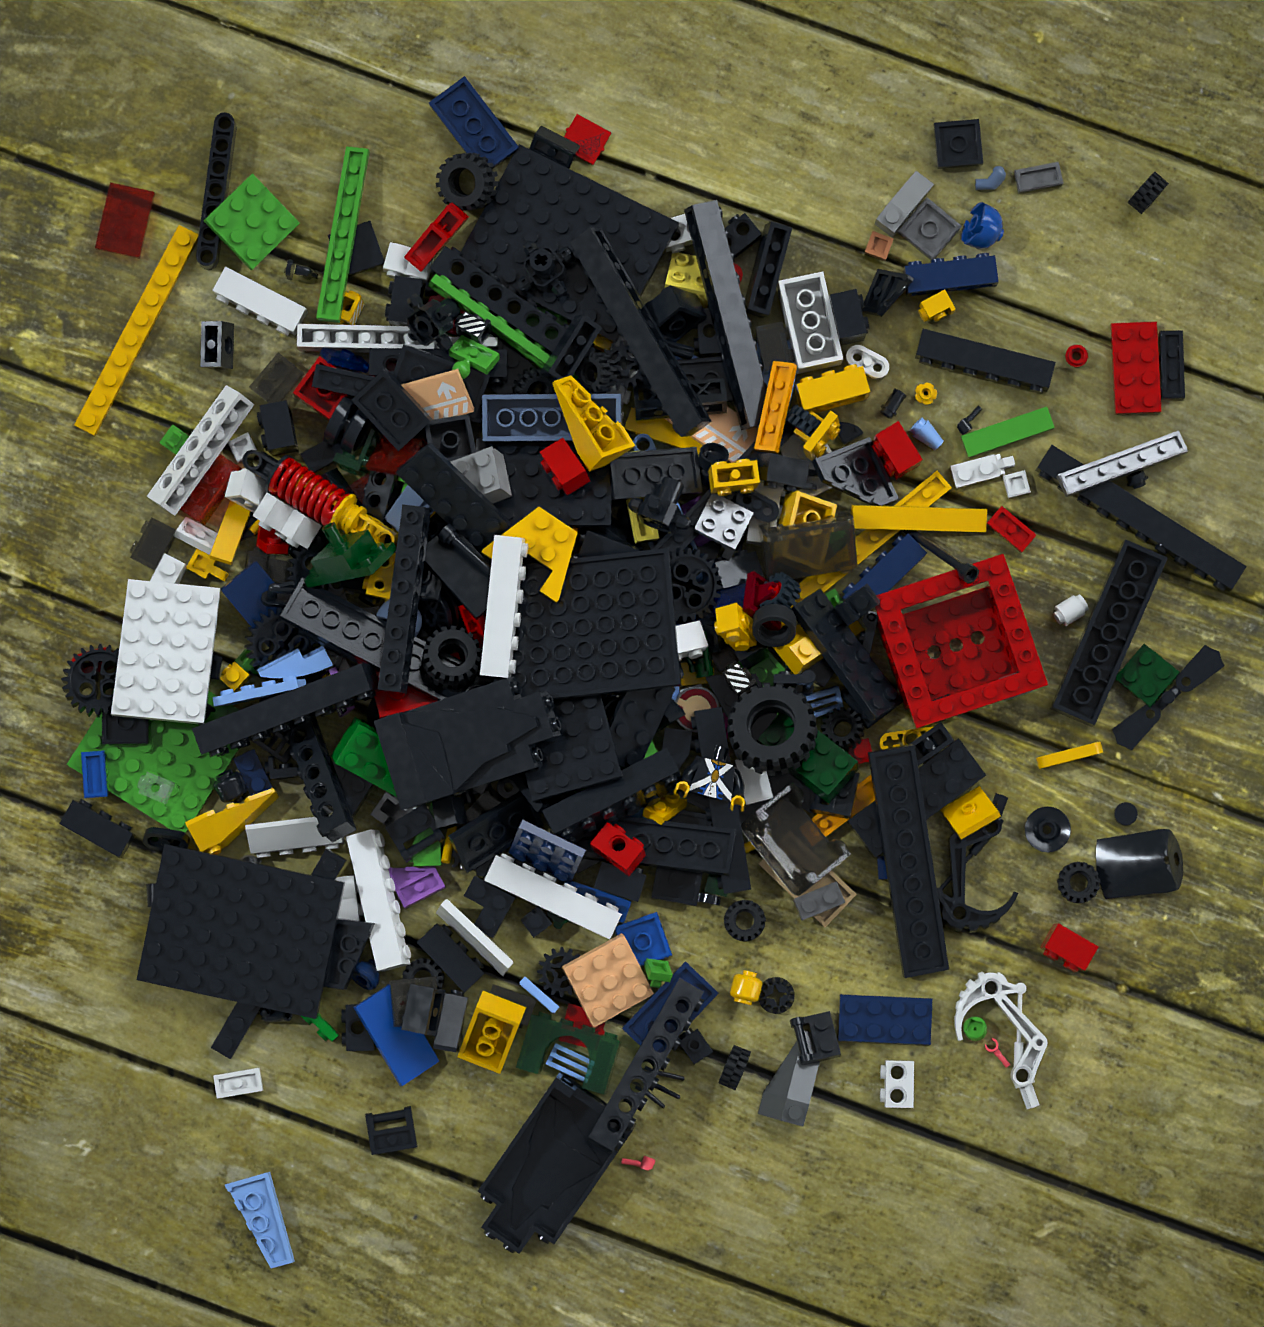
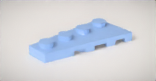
(249, 692)
(263, 1216)

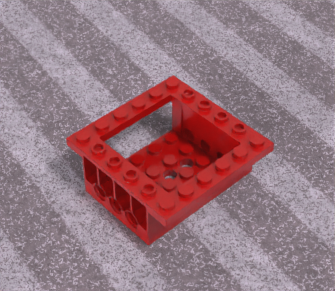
(975, 670)

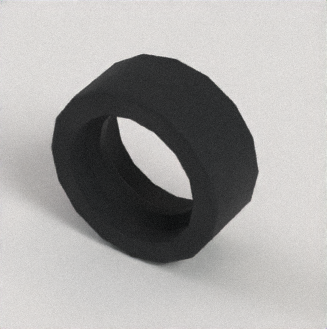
(774, 638)

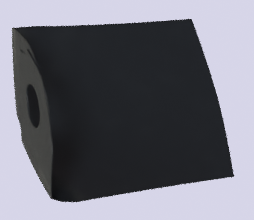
(1136, 864)

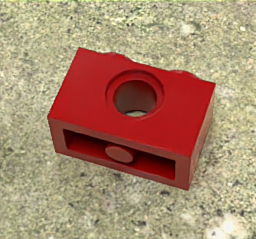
(624, 860)

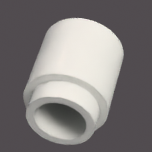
(1070, 610)

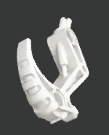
(1026, 1058)

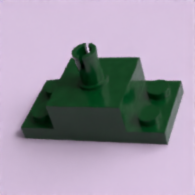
(347, 557)

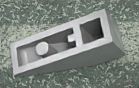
(903, 204)

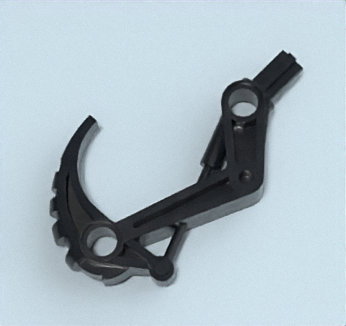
(957, 855)

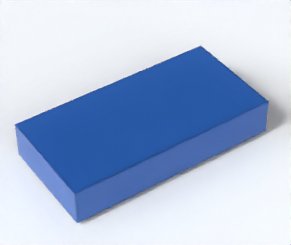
(94, 774)

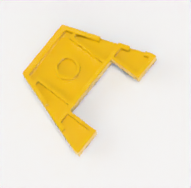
(548, 543)

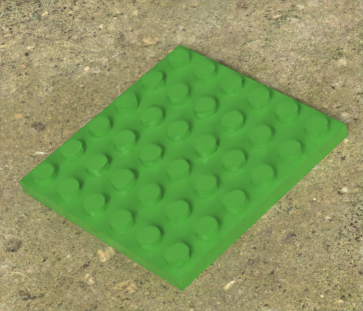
(170, 755)

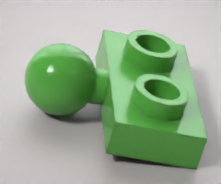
(474, 355)

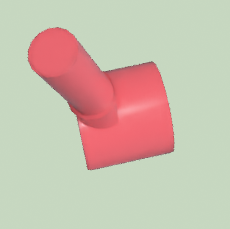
(997, 1053)
(647, 1163)

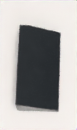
(554, 147)

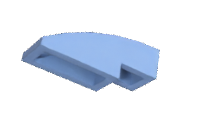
(296, 665)

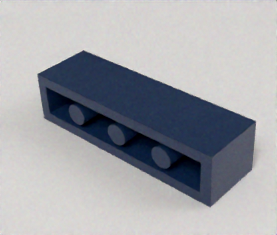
(952, 275)
(890, 567)

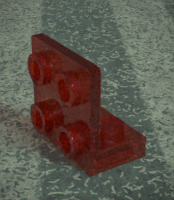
(387, 458)

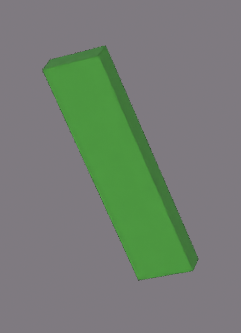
(1007, 432)

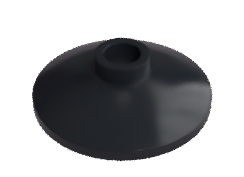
(1056, 821)

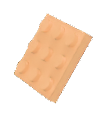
(607, 980)

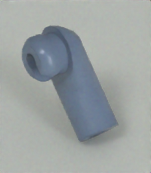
(993, 181)

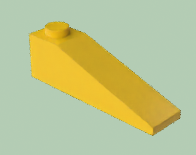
(592, 430)
(801, 651)
(217, 830)

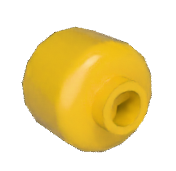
(746, 987)

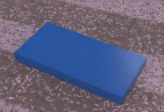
(403, 1051)

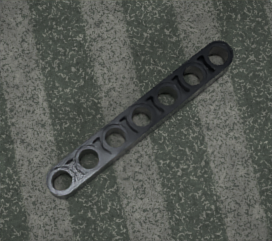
(216, 180)

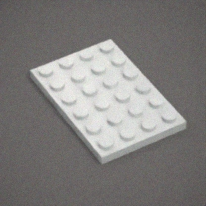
(166, 652)

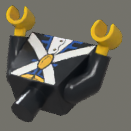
(714, 778)

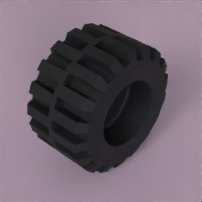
(483, 176)
(451, 675)

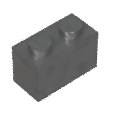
(819, 901)

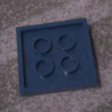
(546, 851)

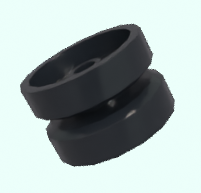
(346, 425)

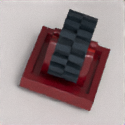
(760, 592)

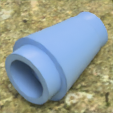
(925, 432)

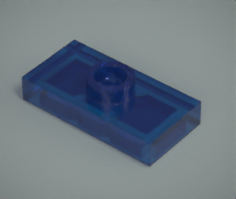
(345, 359)

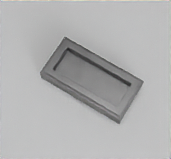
(1038, 177)

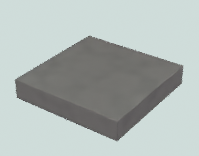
(929, 229)

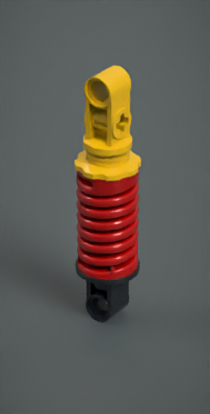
(314, 495)

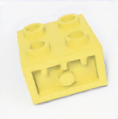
(685, 275)

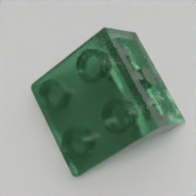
(357, 467)

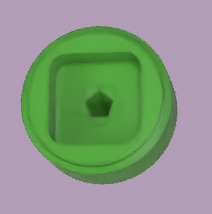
(975, 1028)

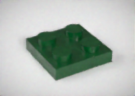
(1147, 675)

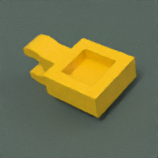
(204, 566)

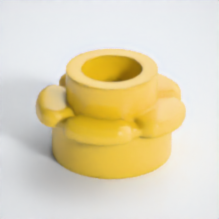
(921, 398)

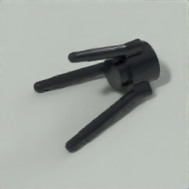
(665, 1074)

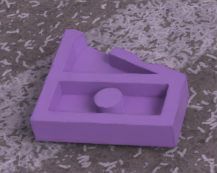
(415, 883)

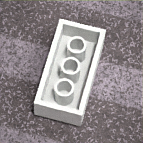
(810, 322)

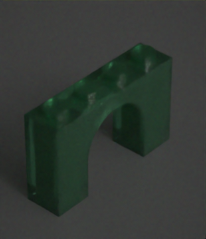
(543, 1032)

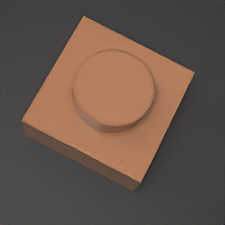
(879, 246)

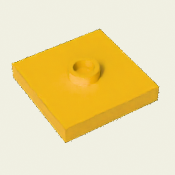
(970, 812)

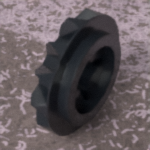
(784, 1002)

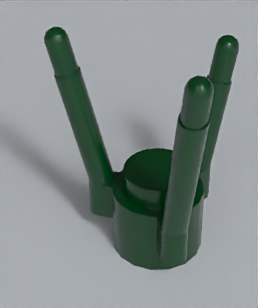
(703, 666)

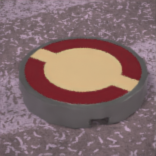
(693, 700)

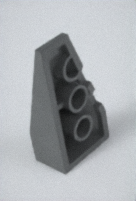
(790, 1088)

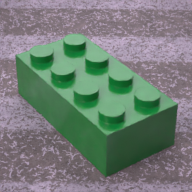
(363, 755)

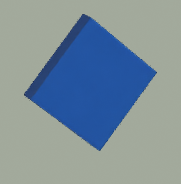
(646, 938)

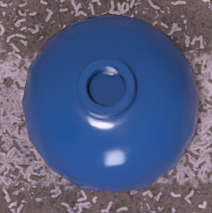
(983, 228)

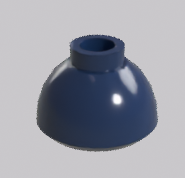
(366, 975)

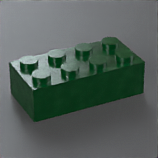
(826, 768)

